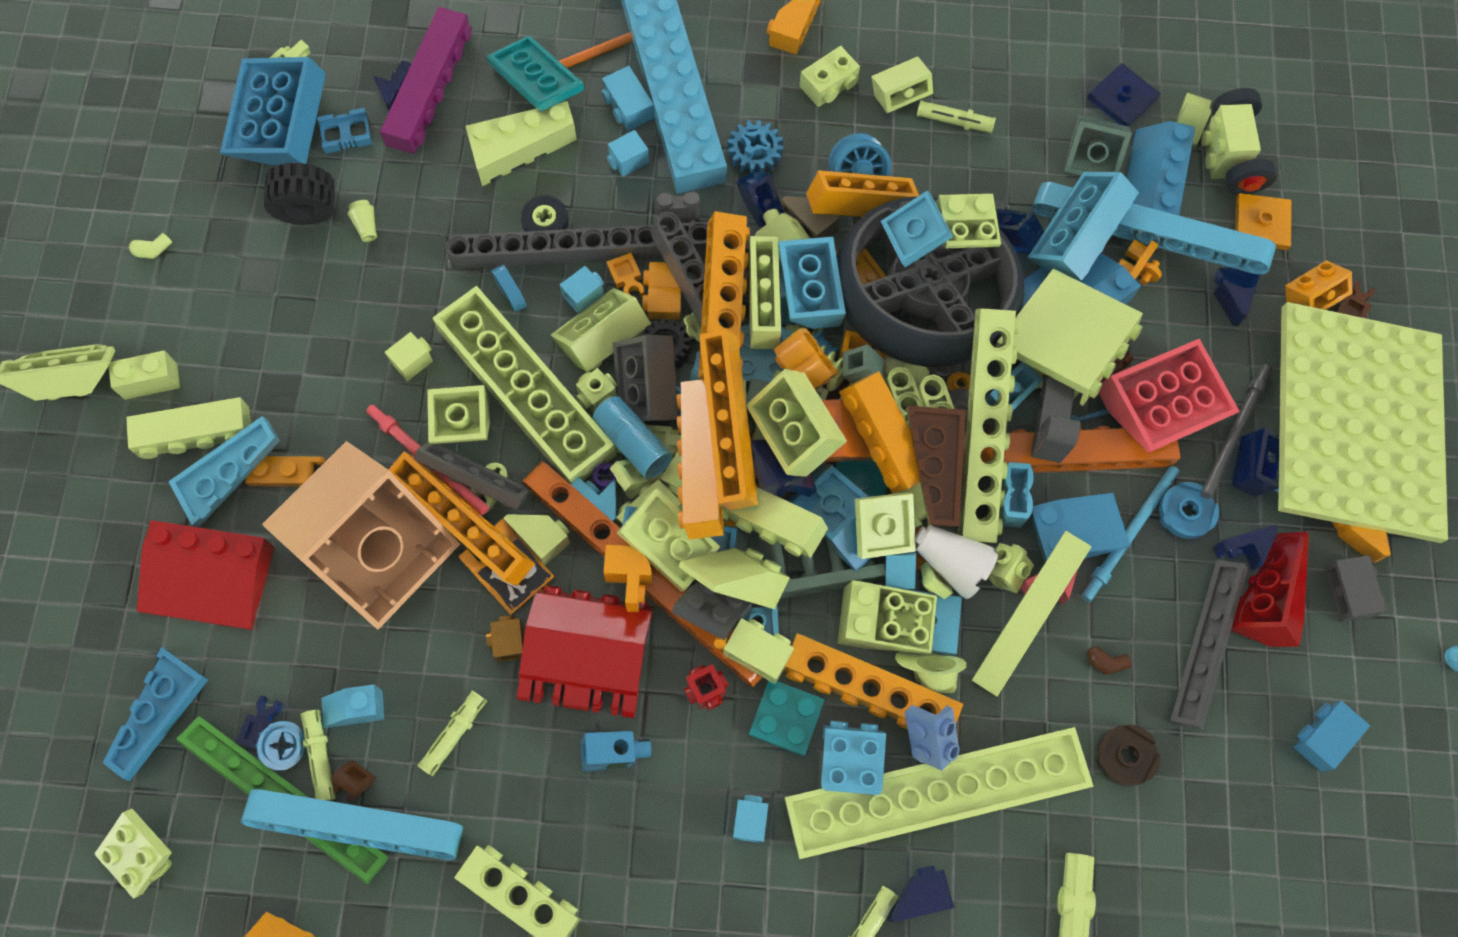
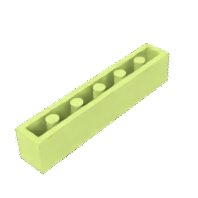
(772, 518)

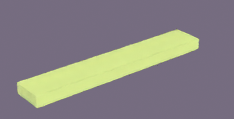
(1031, 613)

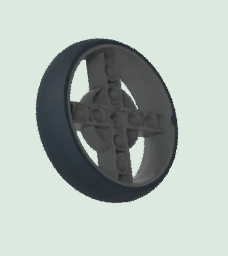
(926, 288)

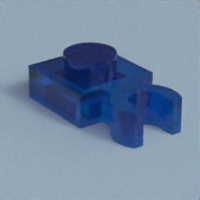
(255, 724)

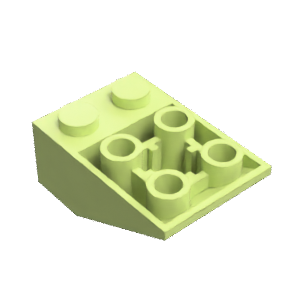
(886, 618)

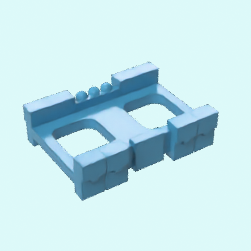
(344, 122)

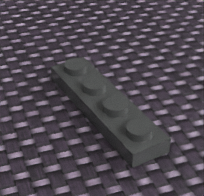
(472, 474)

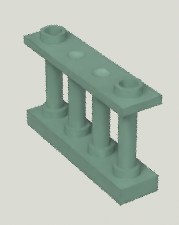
(838, 578)

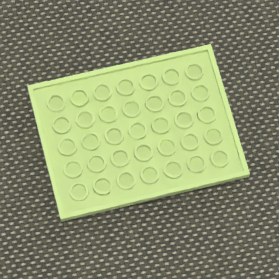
(1362, 423)

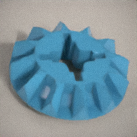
(289, 756)

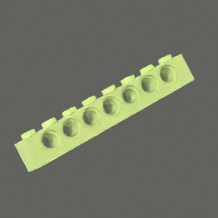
(976, 439)

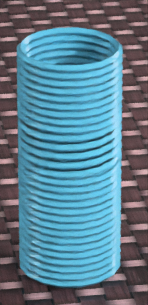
(632, 437)

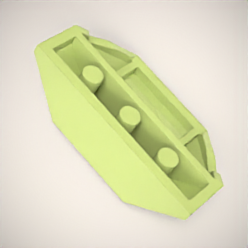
(57, 372)

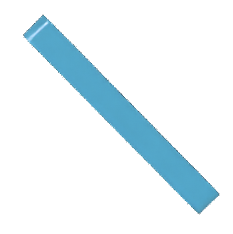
(1176, 233)

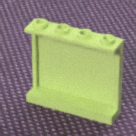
(1074, 333)

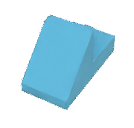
(606, 502)

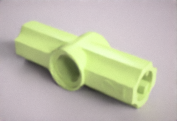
(1075, 897)

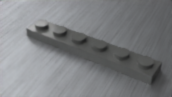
(1209, 645)

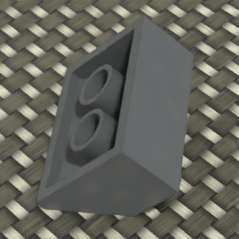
(647, 377)

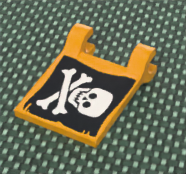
(507, 594)

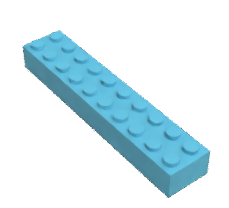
(677, 94)

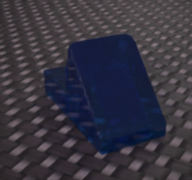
(389, 89)
(1252, 544)

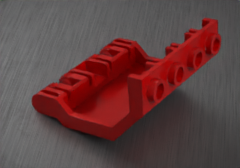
(585, 647)

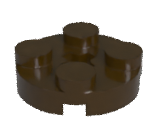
(1144, 751)

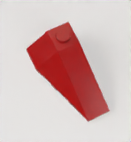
(1275, 600)

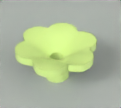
(693, 327)

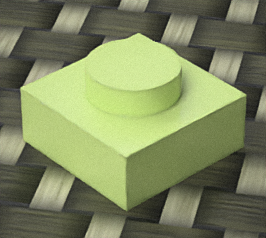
(934, 581)

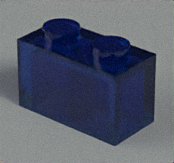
(1257, 463)

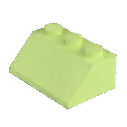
(591, 333)

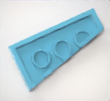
(220, 472)

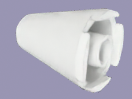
(956, 558)

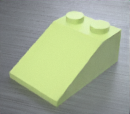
(739, 575)

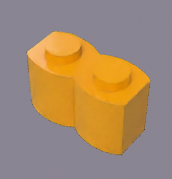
(663, 293)
(803, 354)

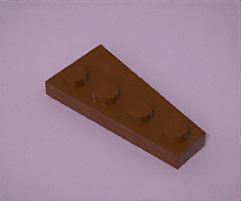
(939, 459)

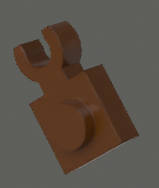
(1356, 303)

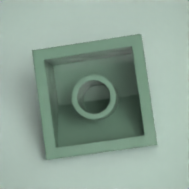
(1097, 146)

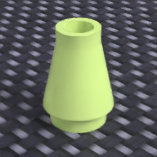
(363, 218)

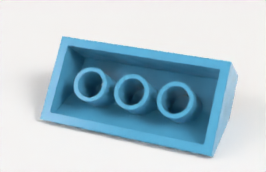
(1160, 165)

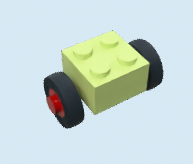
(1234, 143)

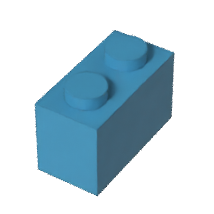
(1330, 735)

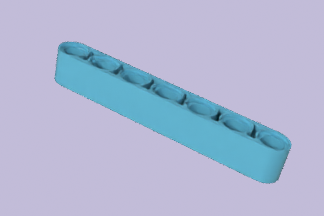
(352, 824)

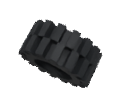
(679, 336)

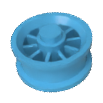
(860, 155)

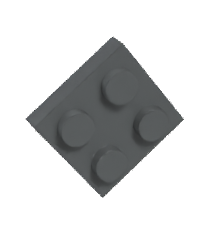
(711, 610)

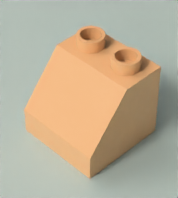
(362, 533)

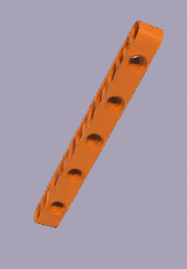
(587, 521)

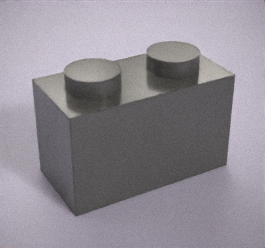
(1355, 589)

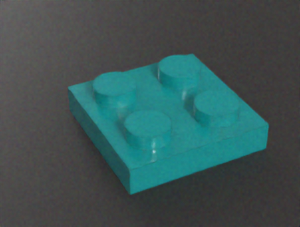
(786, 717)

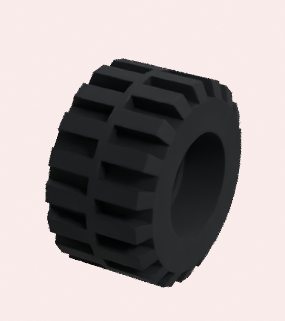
(299, 193)

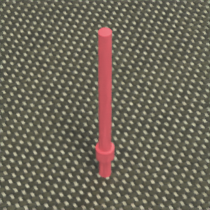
(391, 427)

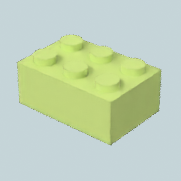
(795, 423)

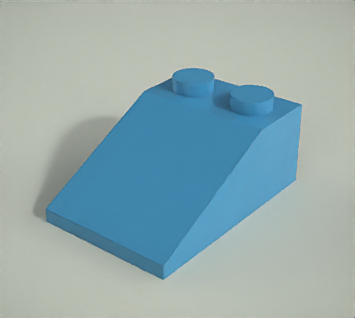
(1089, 518)

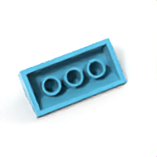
(1084, 223)

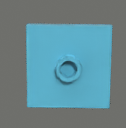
(916, 228)
(946, 624)

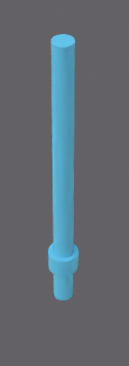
(1102, 574)

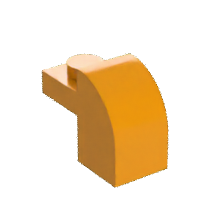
(628, 566)

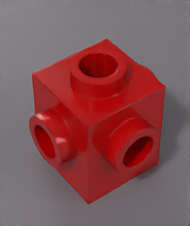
(706, 676)

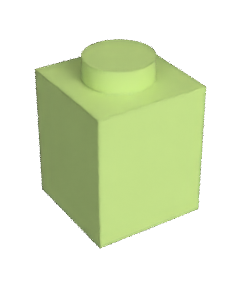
(409, 355)

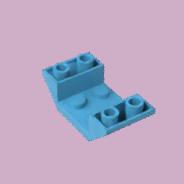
(836, 506)

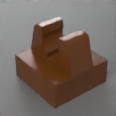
(352, 779)

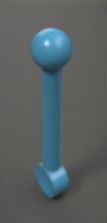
(1089, 416)

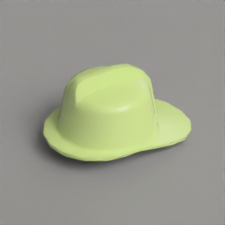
(933, 670)

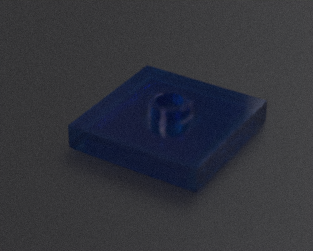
(1123, 95)

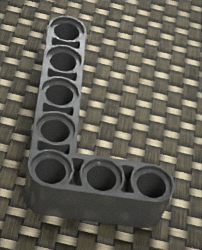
(689, 262)
(1054, 430)

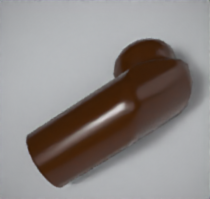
(1107, 664)

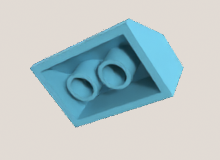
(812, 282)

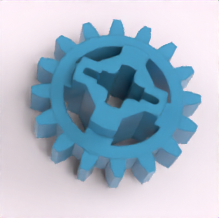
(755, 147)

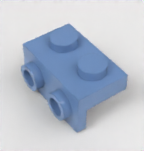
(932, 736)

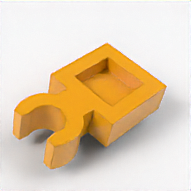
(626, 273)

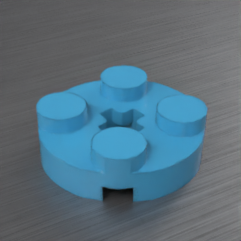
(1186, 526)

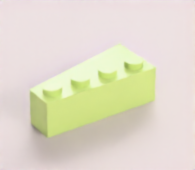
(519, 138)

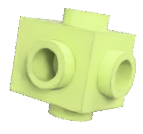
(594, 389)
(1010, 568)

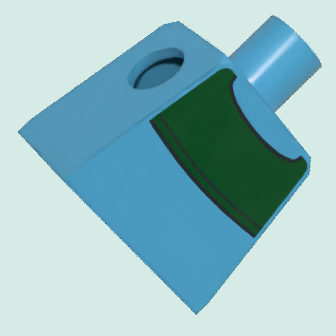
(599, 751)

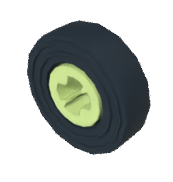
(542, 206)

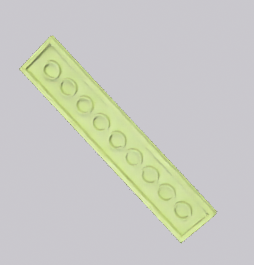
(931, 797)

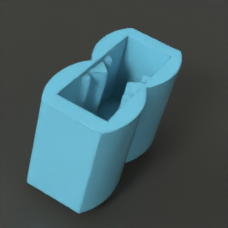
(1018, 500)

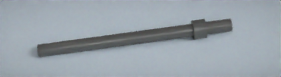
(1255, 391)

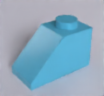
(353, 706)

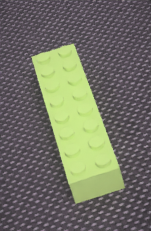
(524, 386)

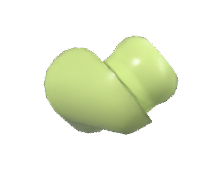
(149, 249)

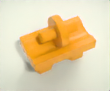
(1141, 253)

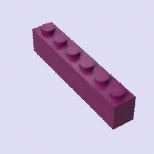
(426, 80)

